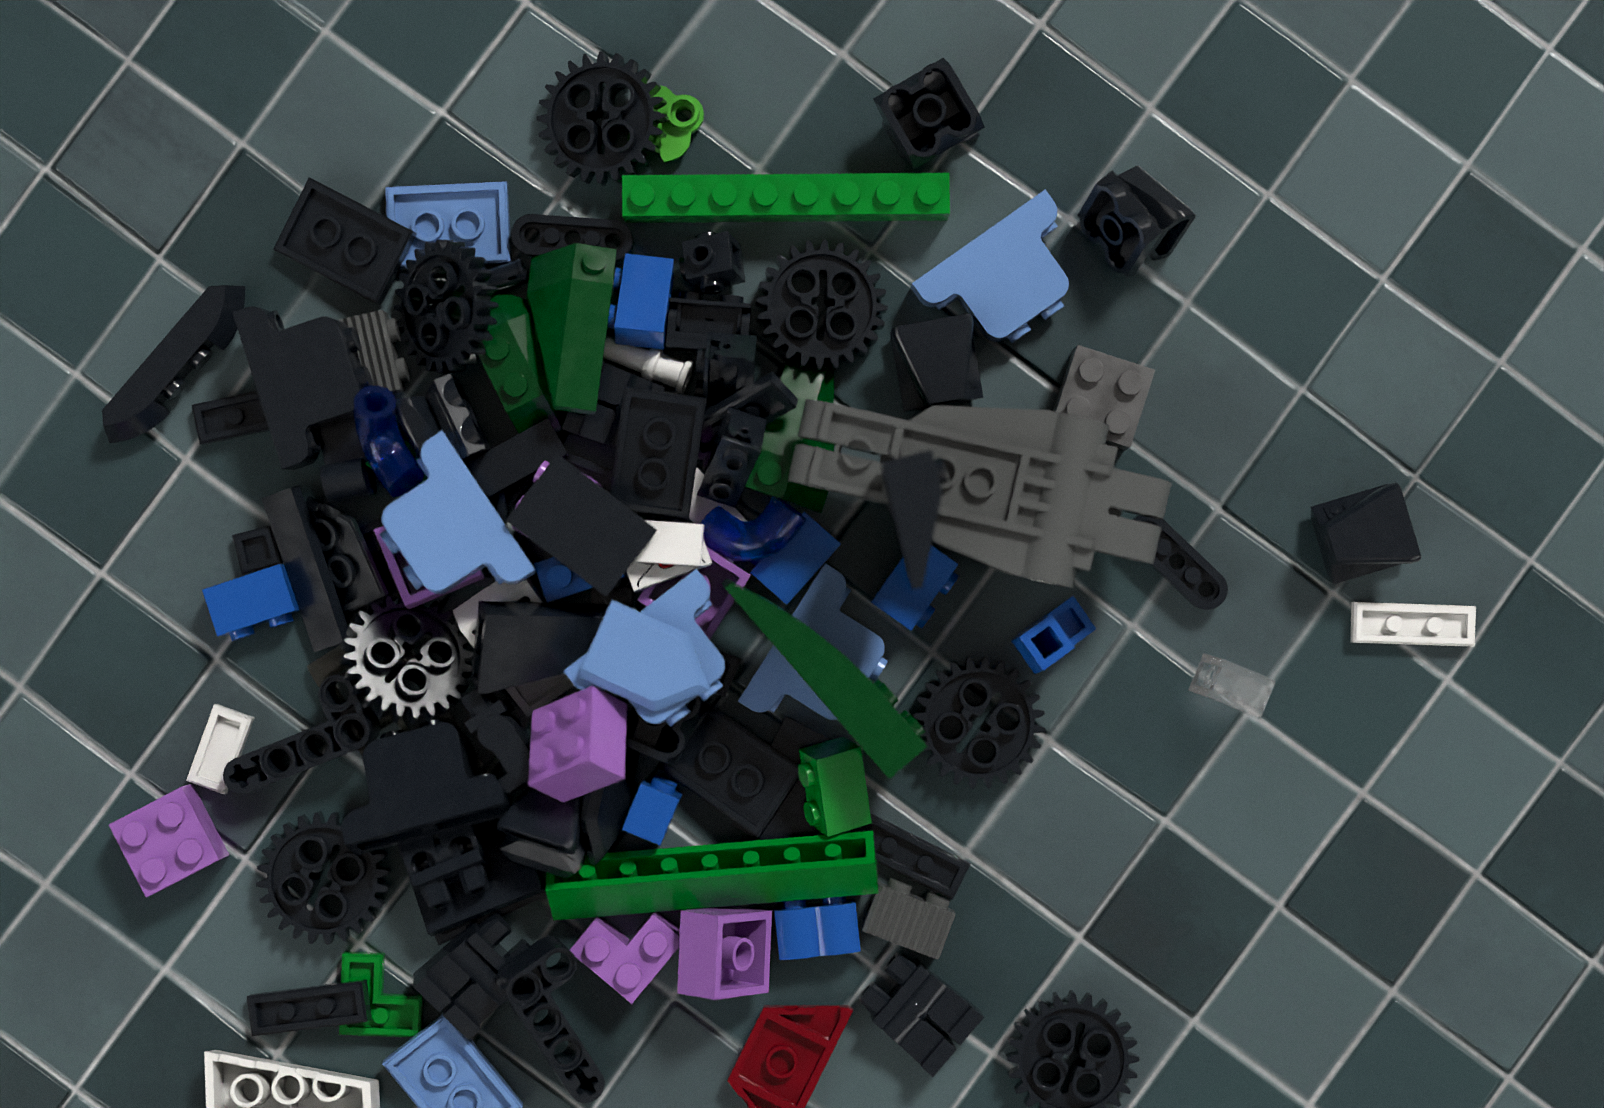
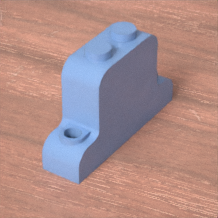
(1002, 274)
(450, 526)
(677, 609)
(821, 613)

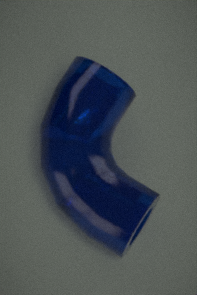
(382, 441)
(754, 538)

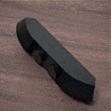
(161, 376)

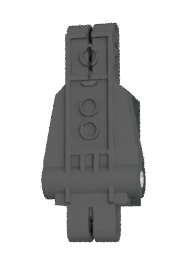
(1021, 487)

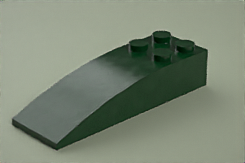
(856, 701)

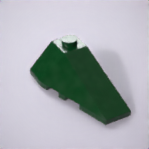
(570, 311)
(781, 435)

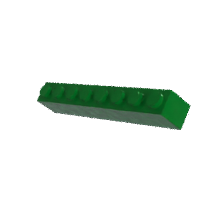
(786, 197)
(717, 876)

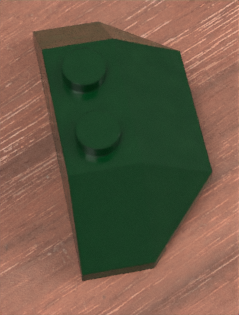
(517, 364)

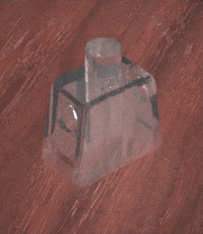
(1232, 686)

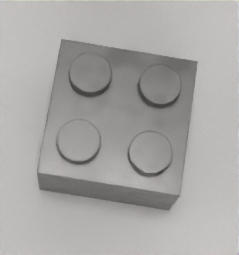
(1105, 391)

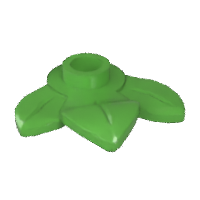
(678, 132)

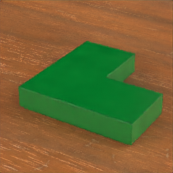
(391, 1013)

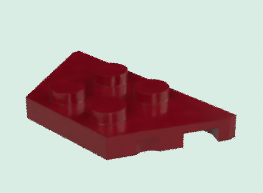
(787, 1054)

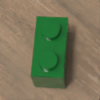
(834, 786)

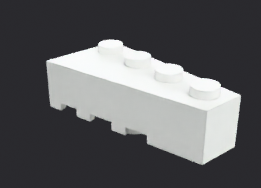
(262, 1083)

